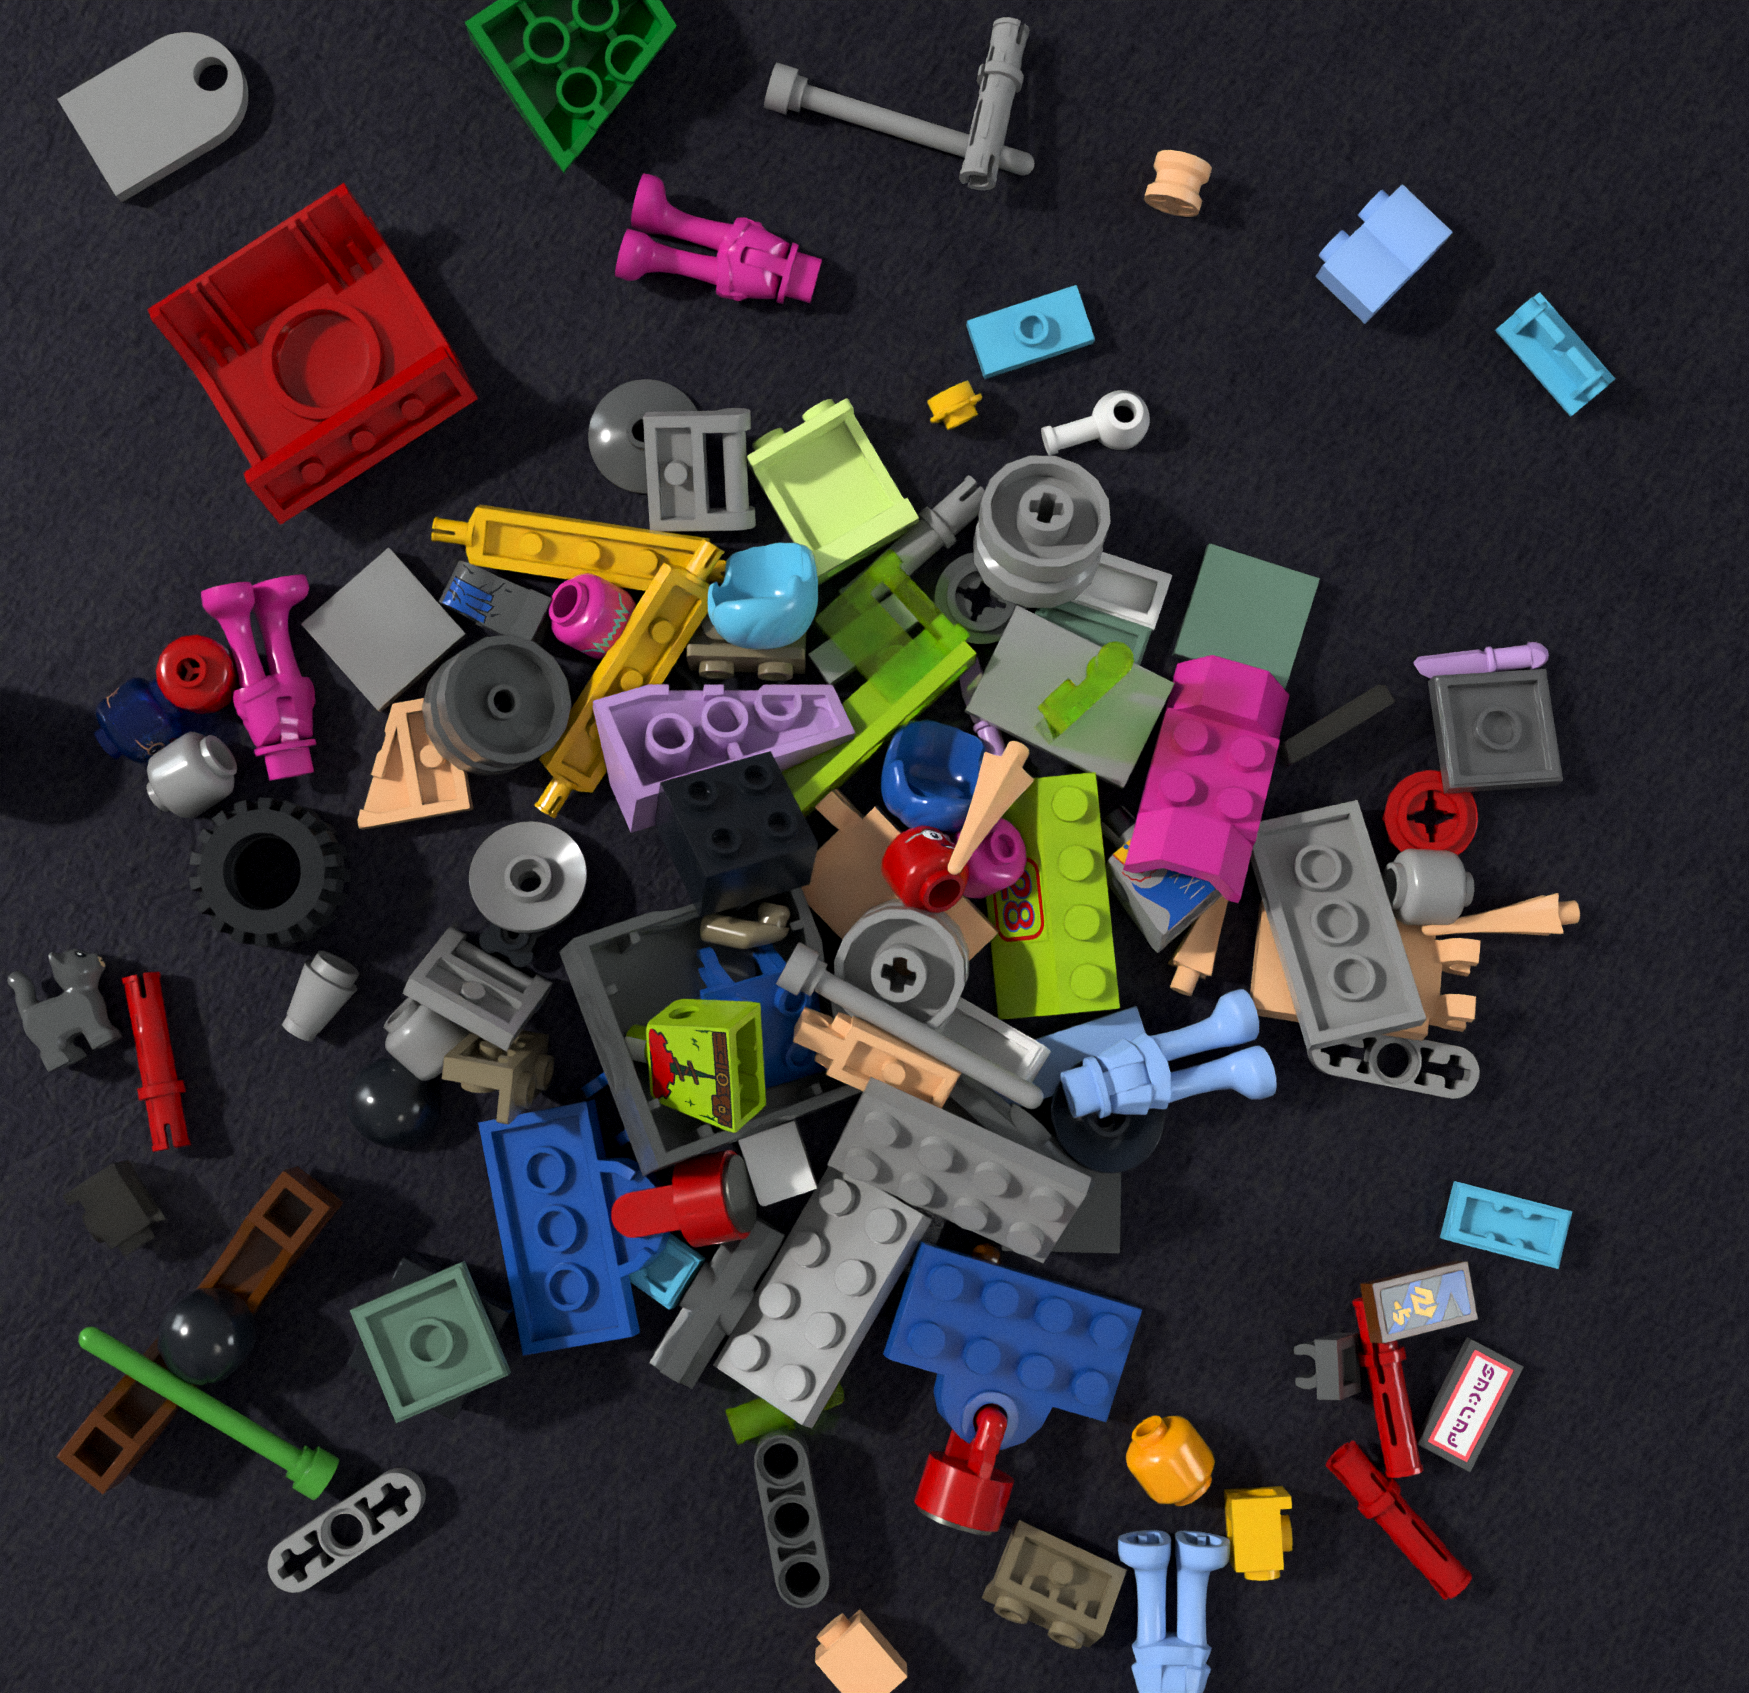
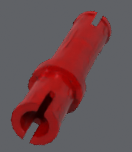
(156, 1062)
(1389, 1400)
(1382, 1501)

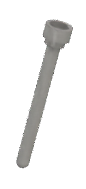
(791, 92)
(808, 974)

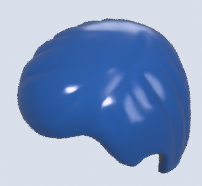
(931, 774)

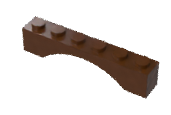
(251, 1268)

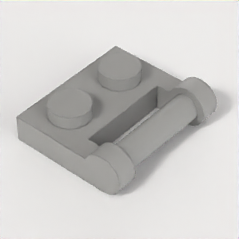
(680, 473)
(476, 989)

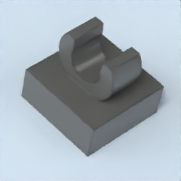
(1336, 1366)

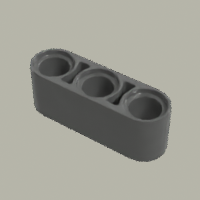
(786, 1544)

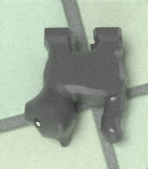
(78, 1011)

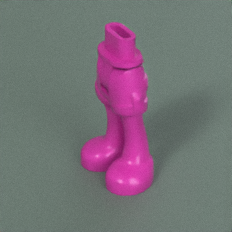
(747, 260)
(275, 706)

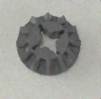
(964, 576)

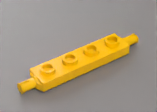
(568, 546)
(640, 656)

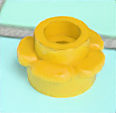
(954, 405)

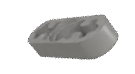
(1431, 1083)
(302, 1539)

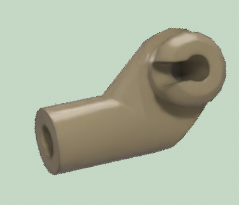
(745, 933)

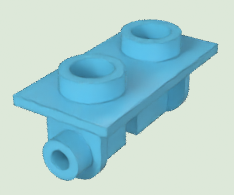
(1555, 354)

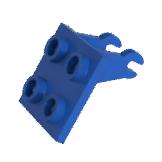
(779, 1012)

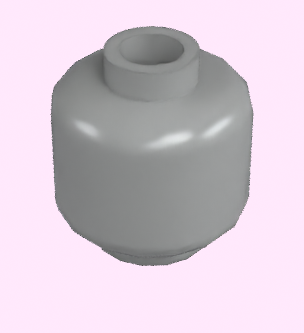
(191, 775)
(1428, 887)
(421, 1038)

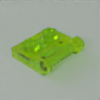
(877, 641)
(1072, 701)

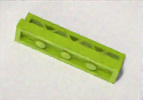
(874, 725)

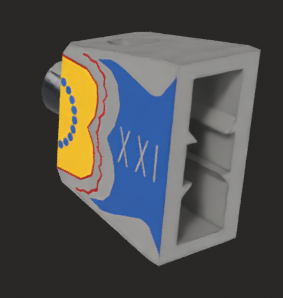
(1157, 899)

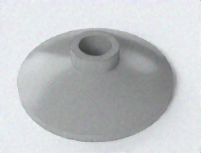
(523, 853)

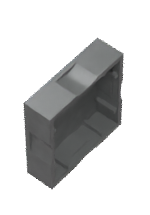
(639, 969)

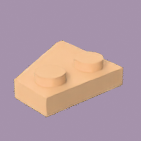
(411, 775)

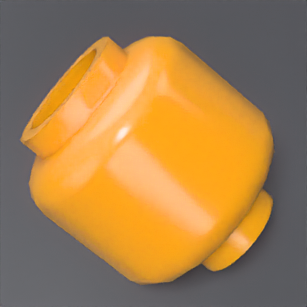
(1170, 1460)

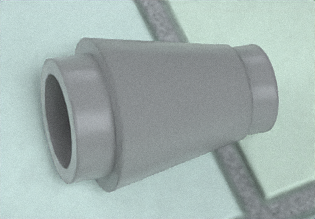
(319, 994)

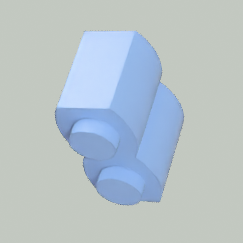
(1381, 253)

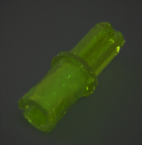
(761, 1417)

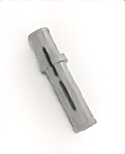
(998, 83)
(933, 531)

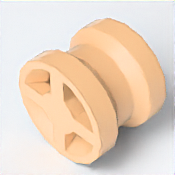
(1177, 183)

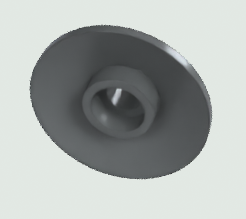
(613, 426)

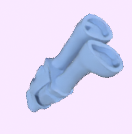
(1136, 1073)
(1172, 1659)

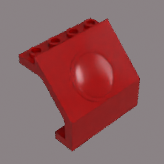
(315, 352)

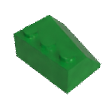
(569, 61)

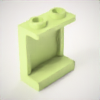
(831, 488)

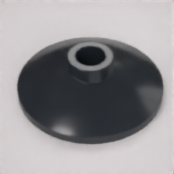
(1107, 1149)

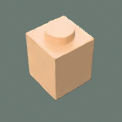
(859, 1656)

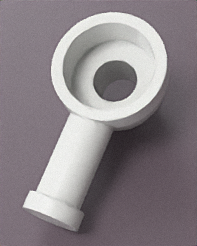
(1102, 425)

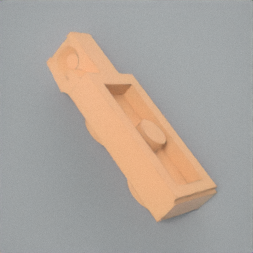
(859, 1050)

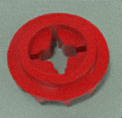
(1410, 797)

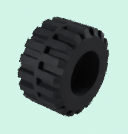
(222, 864)

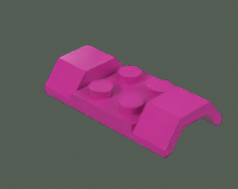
(1210, 773)

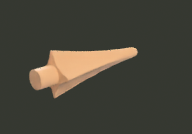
(997, 788)
(1532, 917)
(1198, 949)

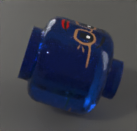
(137, 721)

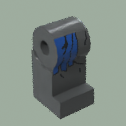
(497, 603)

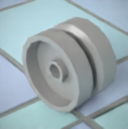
(1041, 531)
(933, 952)

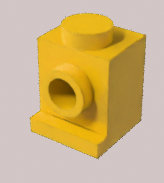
(1258, 1530)

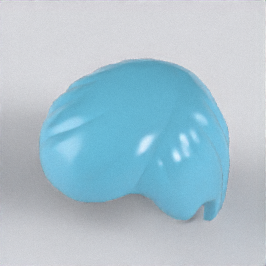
(765, 596)

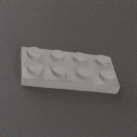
(1334, 927)
(958, 1170)
(822, 1295)

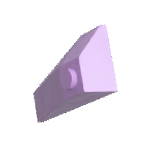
(671, 733)

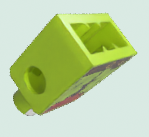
(705, 1059)

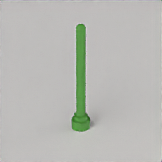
(306, 1467)

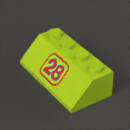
(1056, 918)

